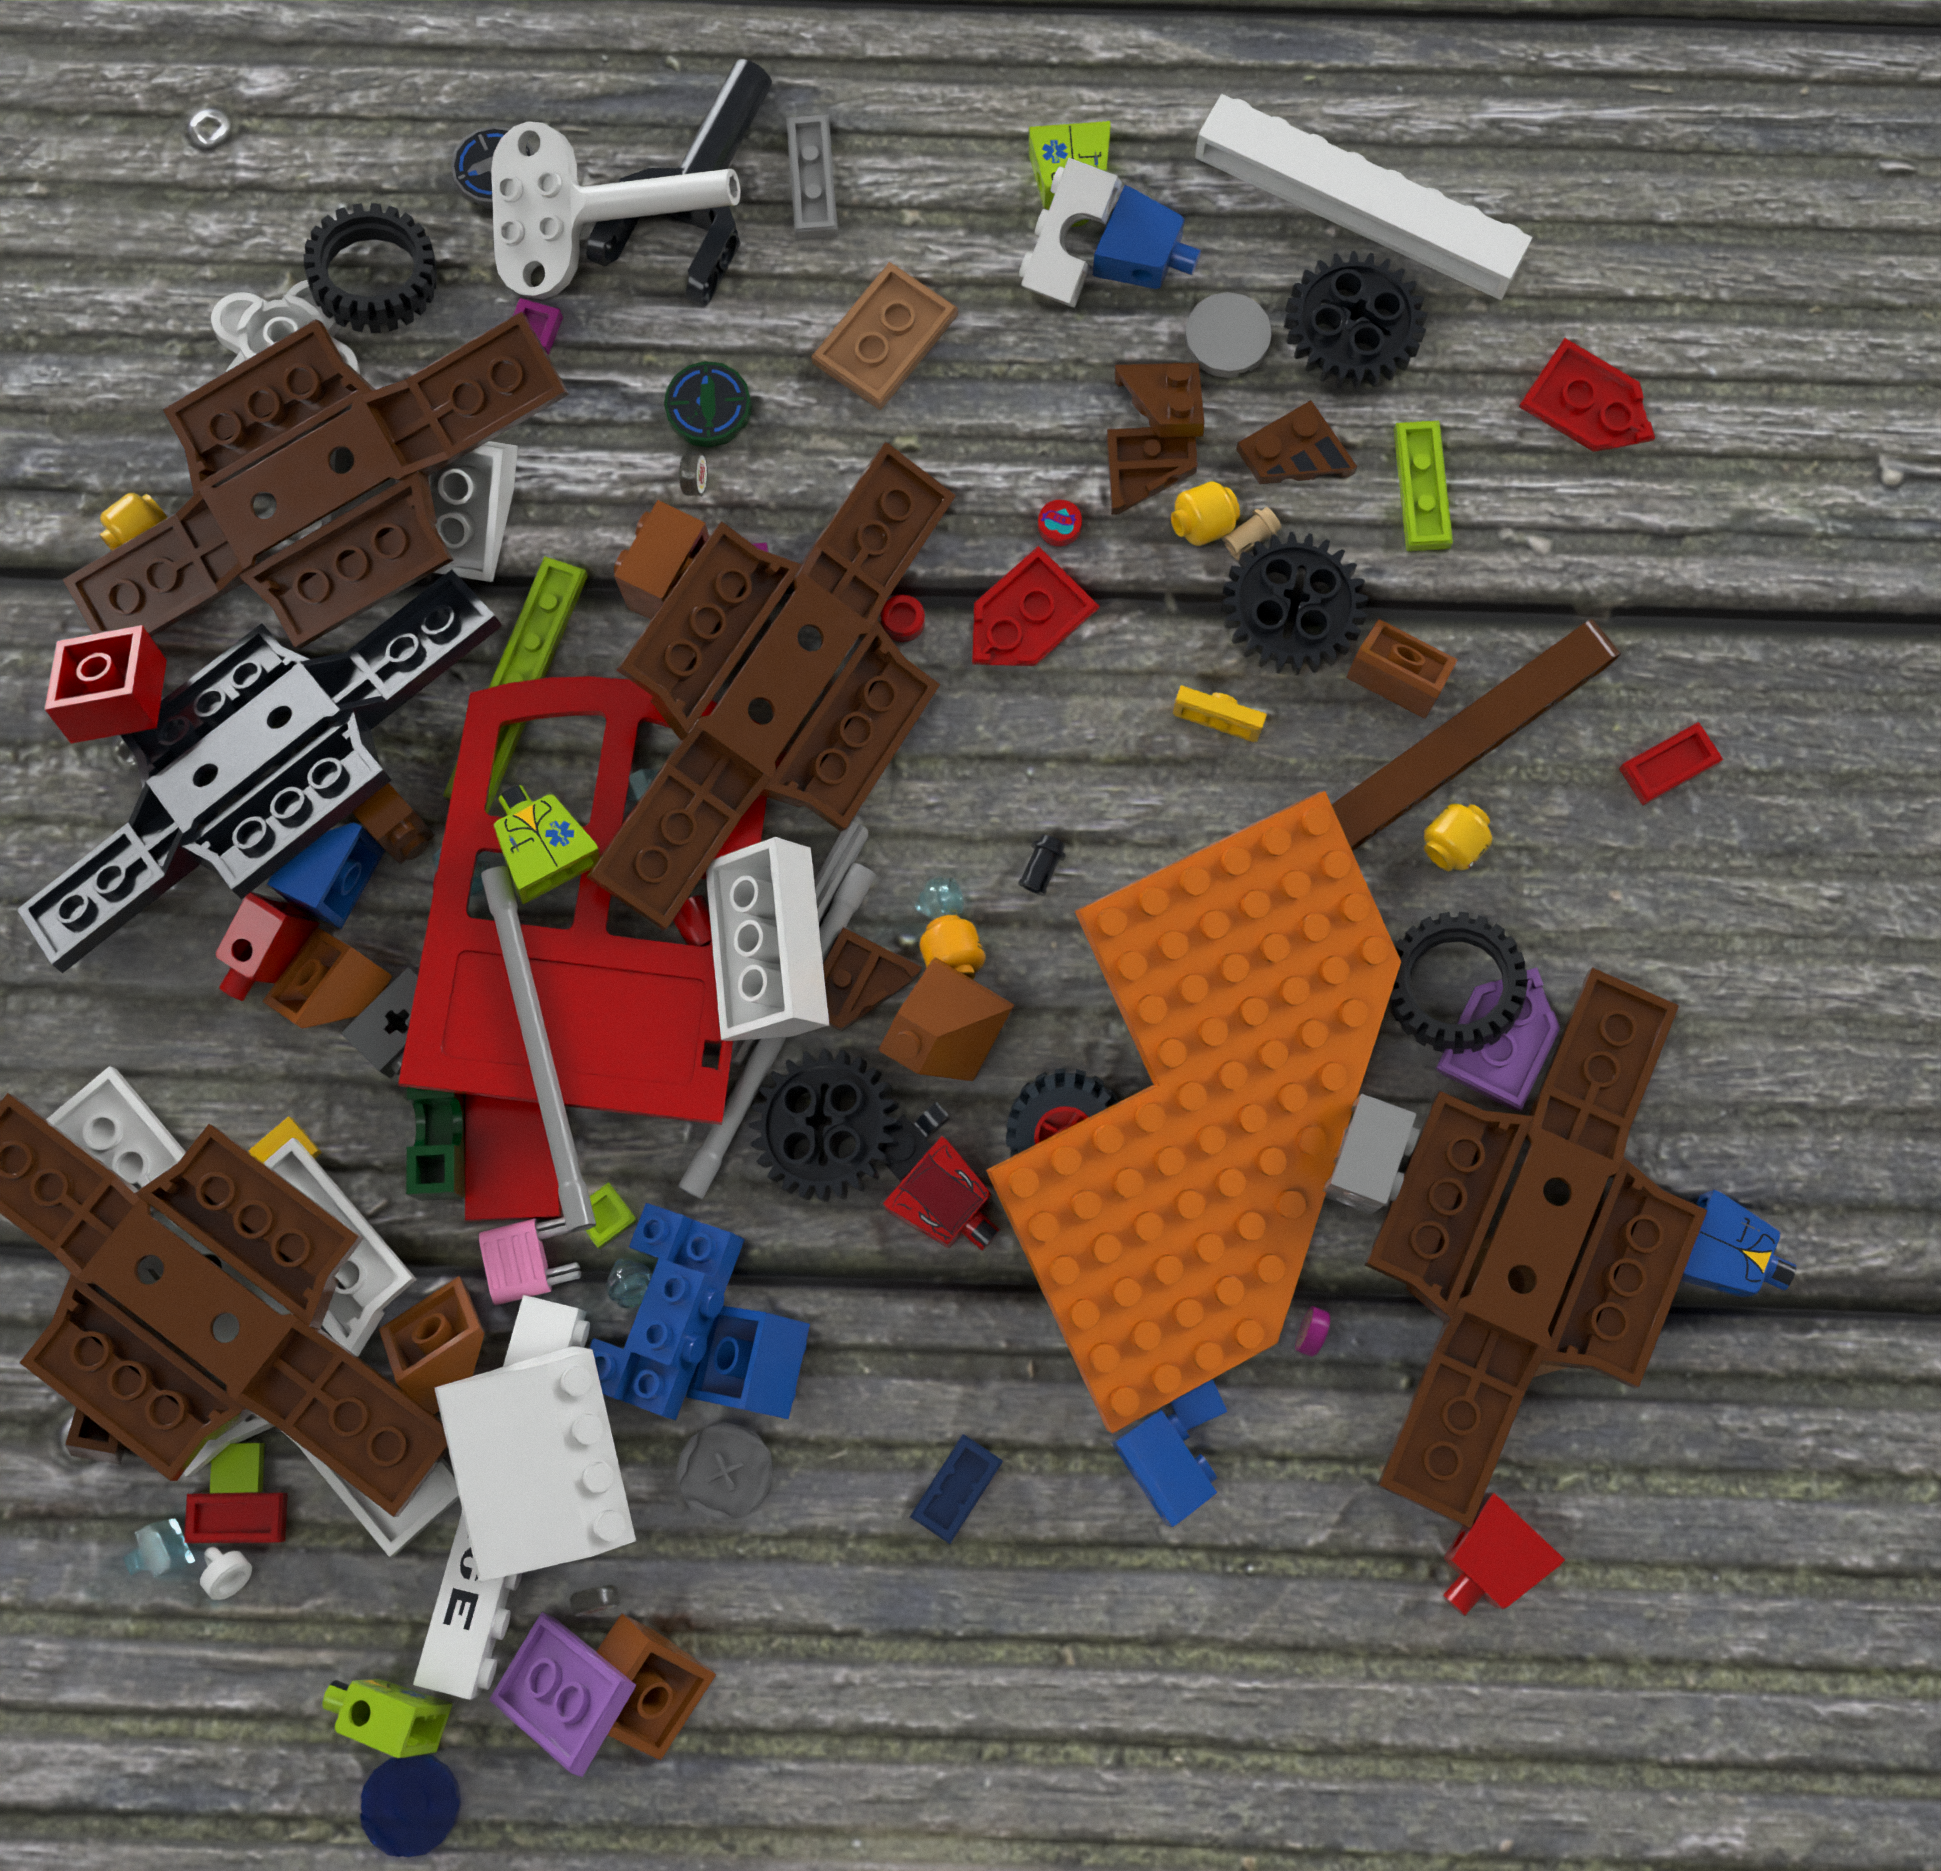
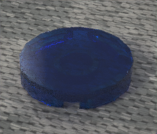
(410, 1805)

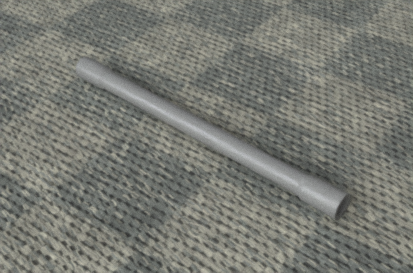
(709, 1157)
(572, 1188)

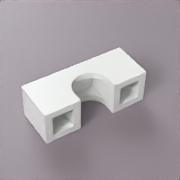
(1079, 195)

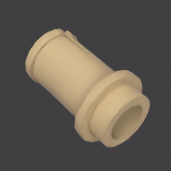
(1258, 528)

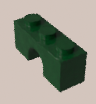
(438, 1156)

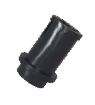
(1042, 864)

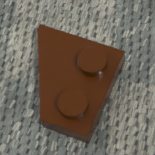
(1166, 396)
(862, 977)

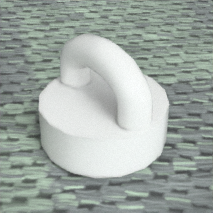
(224, 1573)

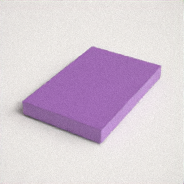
(562, 1694)

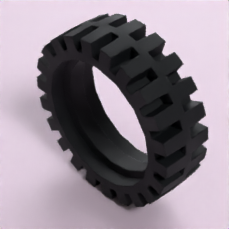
(366, 226)
(1476, 933)

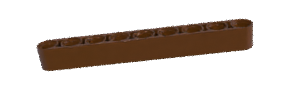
(1474, 733)

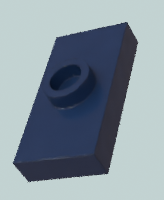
(956, 1489)

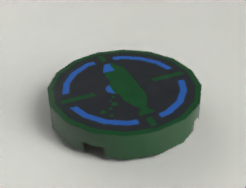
(707, 404)

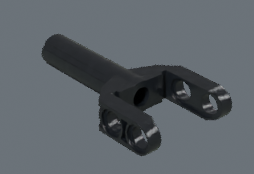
(710, 151)

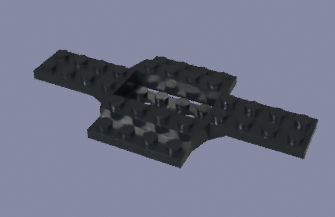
(226, 724)

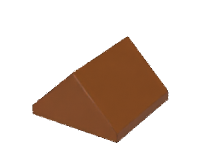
(1401, 668)

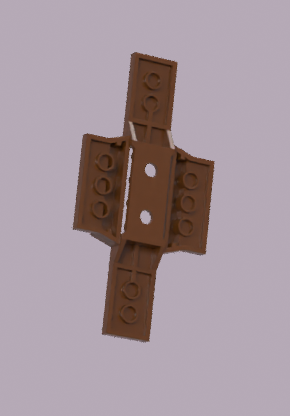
(274, 433)
(726, 755)
(1598, 1262)
(148, 1354)

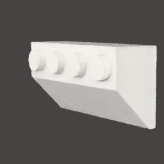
(766, 942)

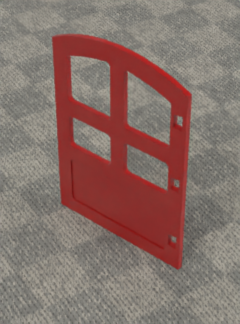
(617, 1010)

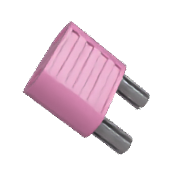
(518, 1262)

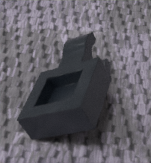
(913, 1140)

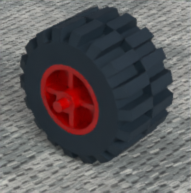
(1054, 1105)

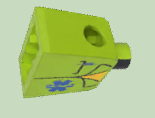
(1054, 144)
(541, 843)
(387, 1716)

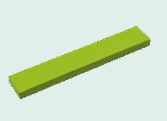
(532, 648)

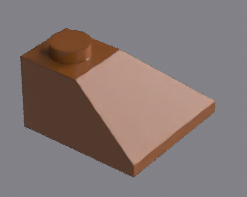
(326, 983)
(946, 1025)
(434, 1343)

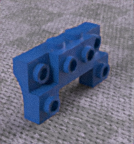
(674, 1313)

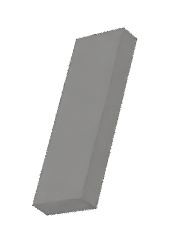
(812, 177)

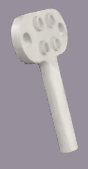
(544, 208)

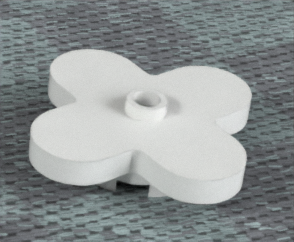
(252, 324)

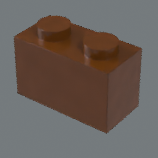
(394, 824)

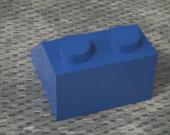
(330, 873)
(751, 1362)
(1165, 1467)

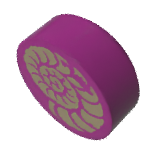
(1312, 1331)

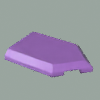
(1513, 1063)

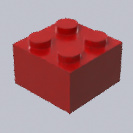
(106, 684)

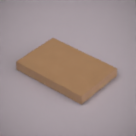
(884, 335)

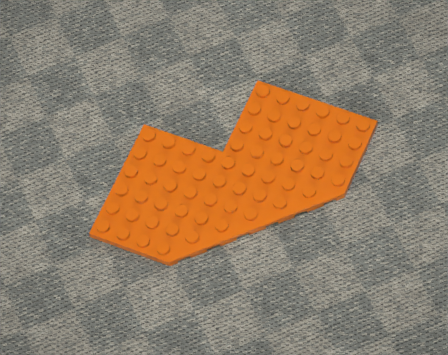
(1191, 1206)

